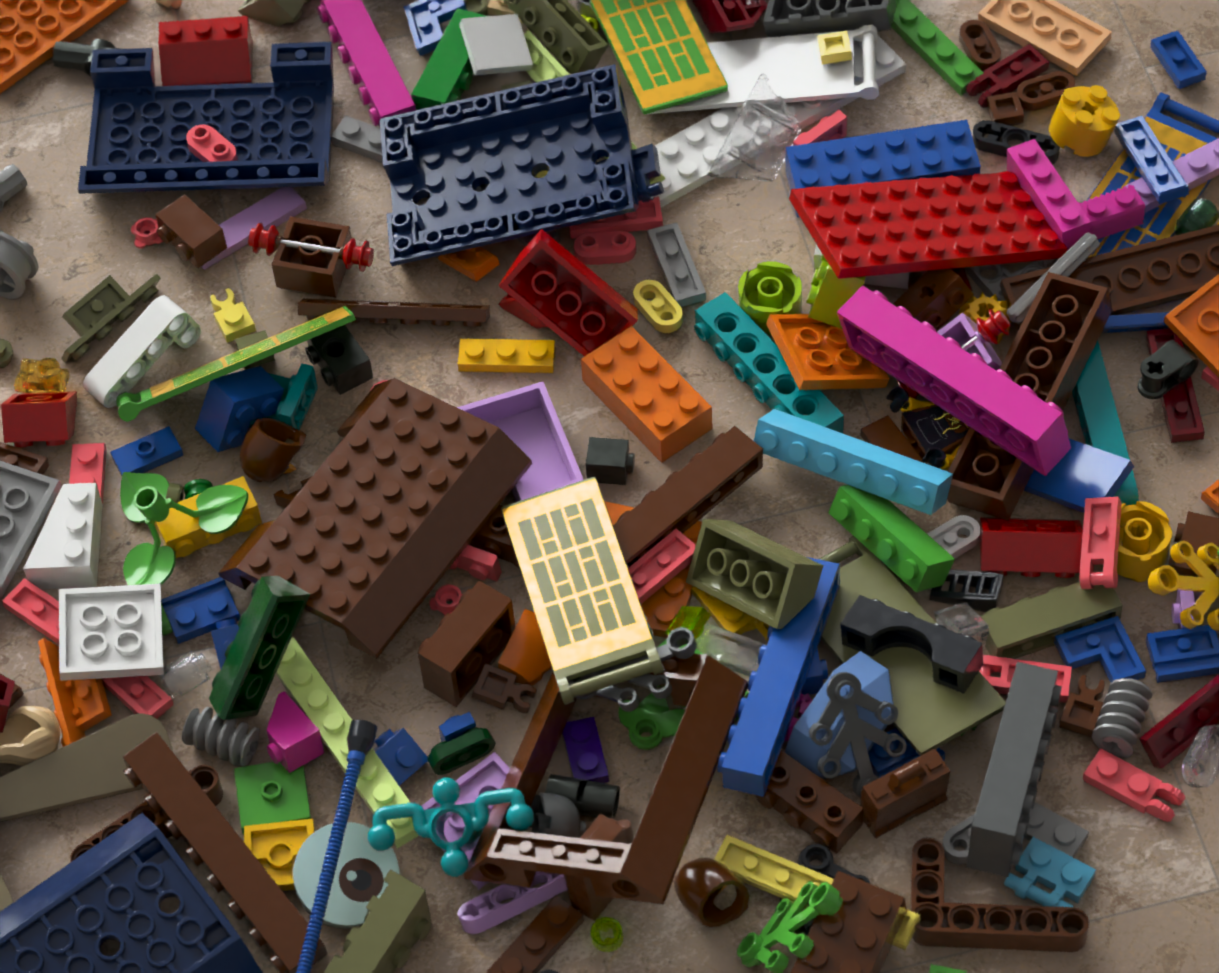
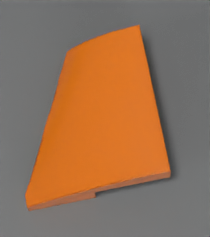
(525, 651)

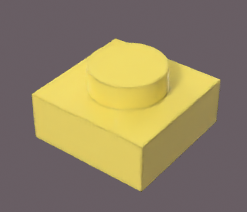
(834, 47)

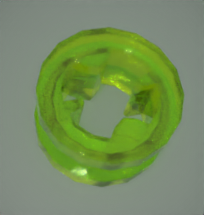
(609, 944)

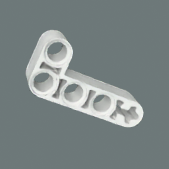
(140, 348)

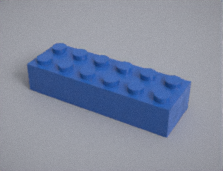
(884, 157)

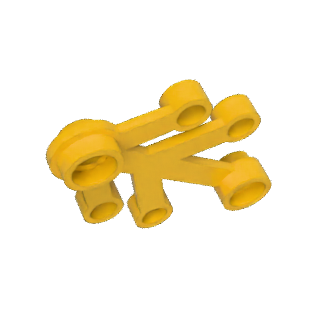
(1166, 580)

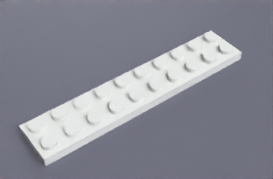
(691, 152)

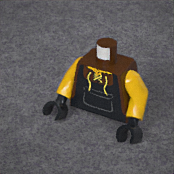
(928, 428)

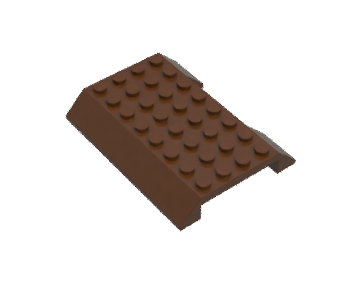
(385, 512)

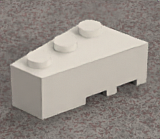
(69, 541)

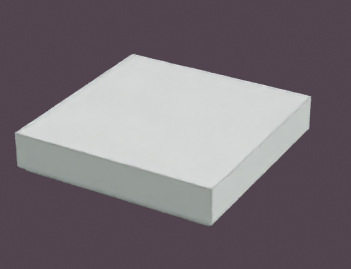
(496, 44)

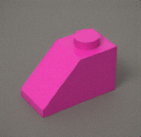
(292, 735)

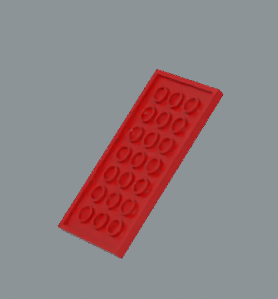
(925, 224)

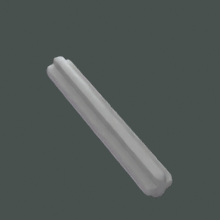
(1064, 266)

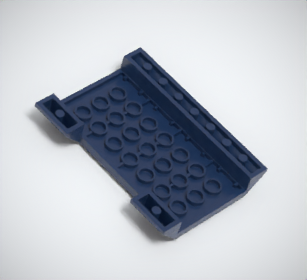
(276, 126)

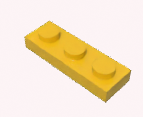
(506, 355)

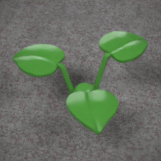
(145, 501)

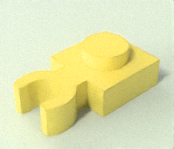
(231, 317)

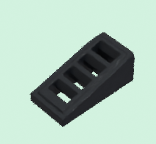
(977, 600)

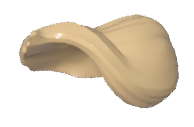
(29, 735)

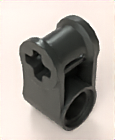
(1165, 370)

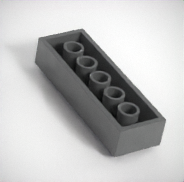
(1014, 770)

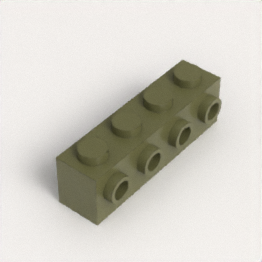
(562, 32)

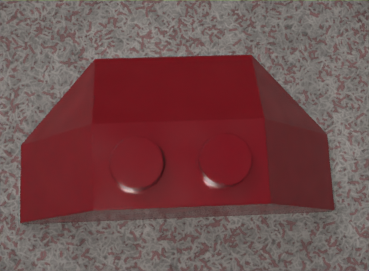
(730, 14)

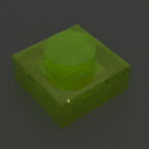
(691, 618)

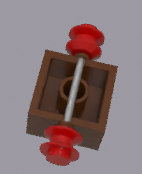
(311, 254)

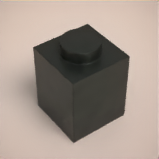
(609, 460)

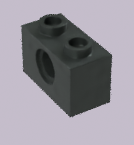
(340, 359)

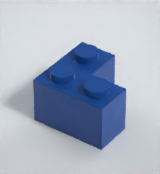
(233, 403)

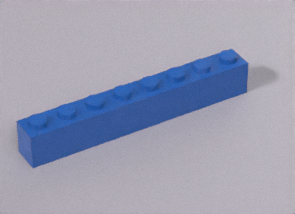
(776, 691)

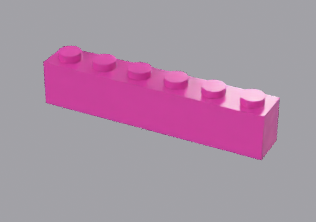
(367, 58)

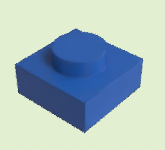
(456, 726)

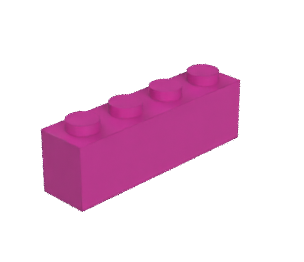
(1048, 191)

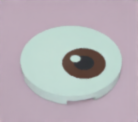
(356, 876)

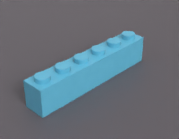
(853, 461)

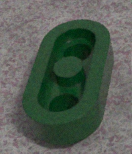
(461, 751)

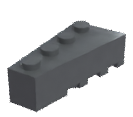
(824, 16)

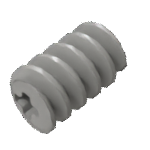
(1122, 716)
(220, 738)

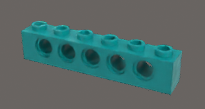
(763, 367)

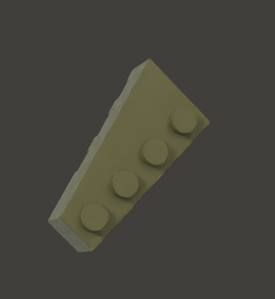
(388, 930)

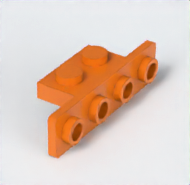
(76, 702)

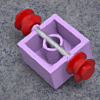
(974, 338)

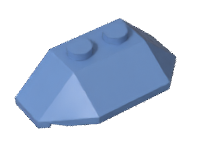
(874, 682)

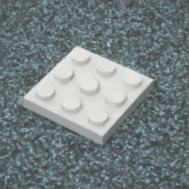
(110, 632)

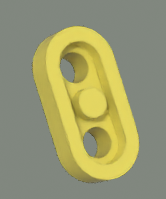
(660, 308)

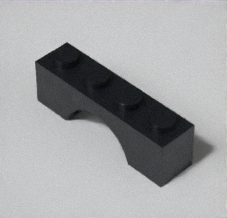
(876, 627)

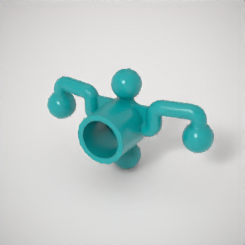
(431, 822)

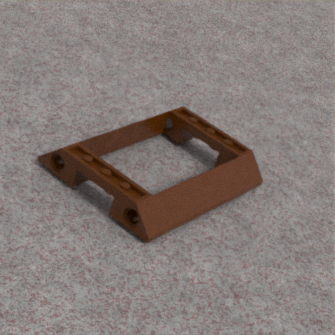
(619, 870)

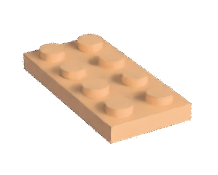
(1050, 28)

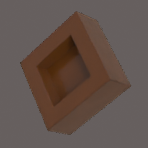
(1005, 108)

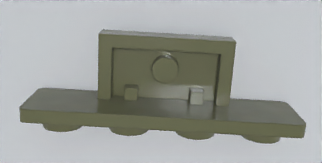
(100, 309)

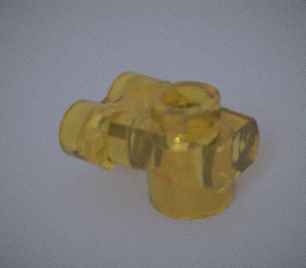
(41, 376)

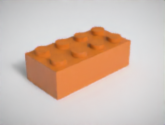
(646, 394)

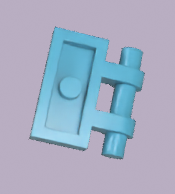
(1052, 869)

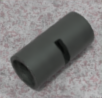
(588, 796)

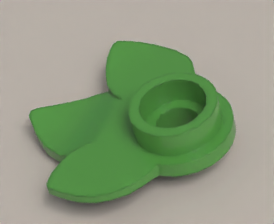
(651, 717)

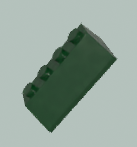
(257, 648)

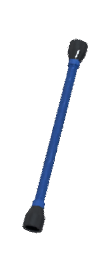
(360, 741)

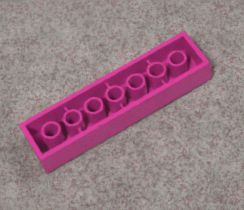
(955, 379)

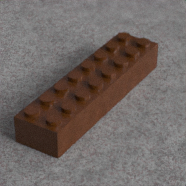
(1049, 360)

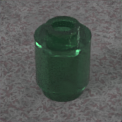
(1197, 216)

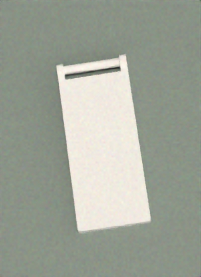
(792, 70)

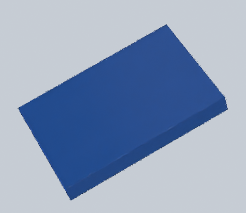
(1081, 475)

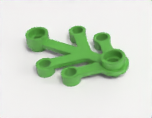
(788, 918)

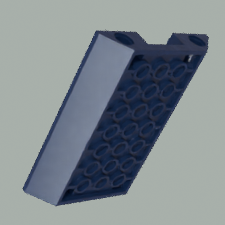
(504, 143)
(118, 896)

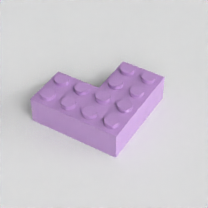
(534, 427)

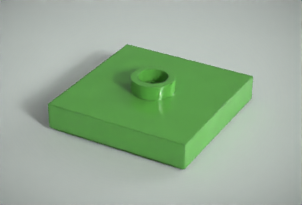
(271, 794)

